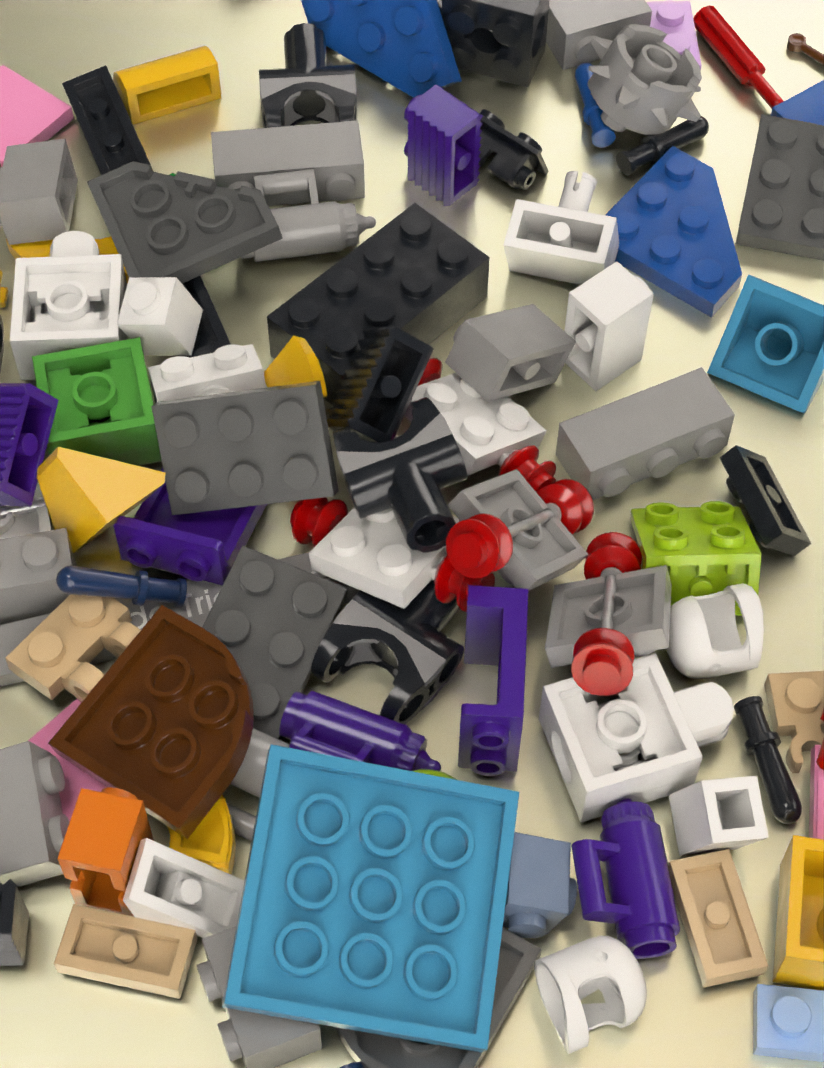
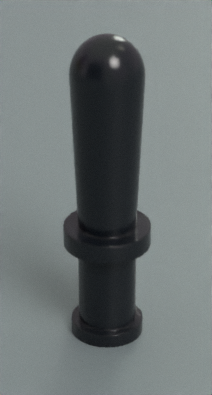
(654, 147)
(774, 775)

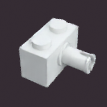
(562, 239)
(224, 371)

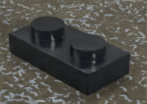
(772, 516)

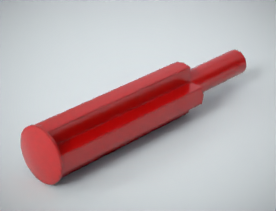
(734, 53)

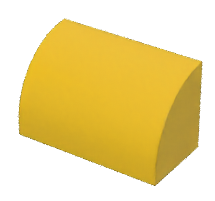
(169, 84)

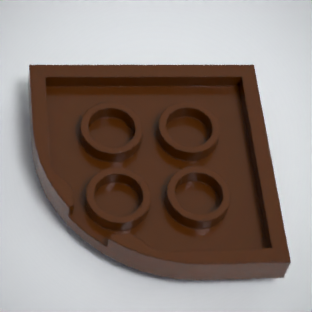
(165, 722)

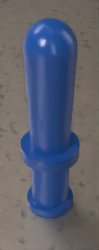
(601, 134)

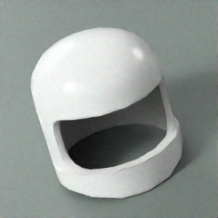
(706, 635)
(578, 972)

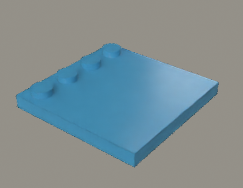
(373, 900)

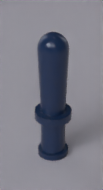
(102, 583)

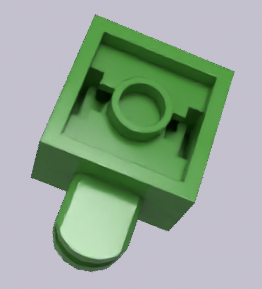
(95, 385)

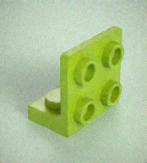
(700, 545)

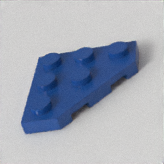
(389, 38)
(679, 232)

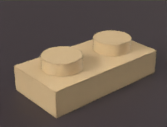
(717, 918)
(126, 951)

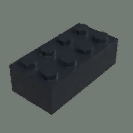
(402, 276)

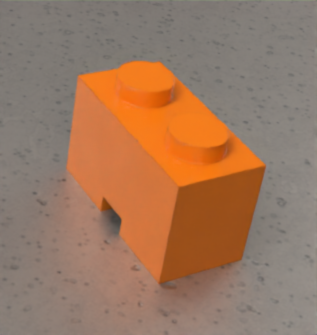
(103, 847)

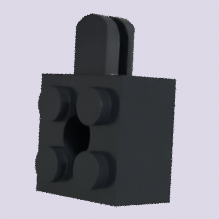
(497, 36)

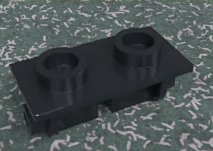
(515, 155)

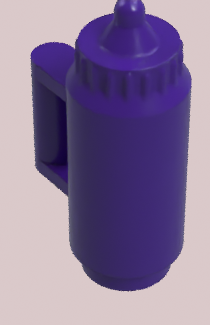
(346, 731)
(636, 880)

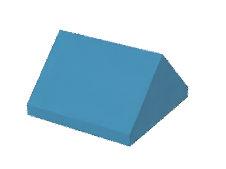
(773, 345)

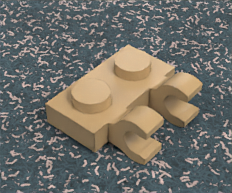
(67, 641)

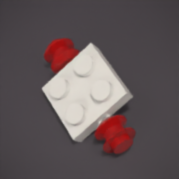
(486, 430)
(375, 555)

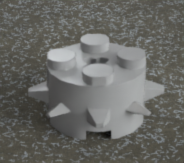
(643, 81)

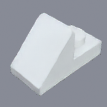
(182, 891)

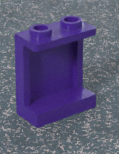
(190, 544)
(496, 638)

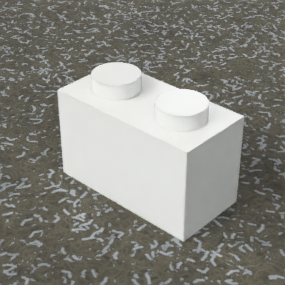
(608, 323)

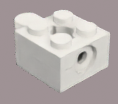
(65, 300)
(645, 717)

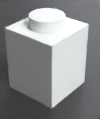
(161, 315)
(718, 815)

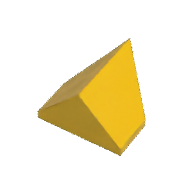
(92, 492)

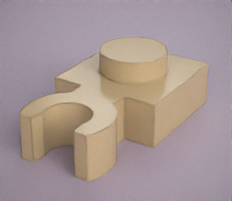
(796, 710)

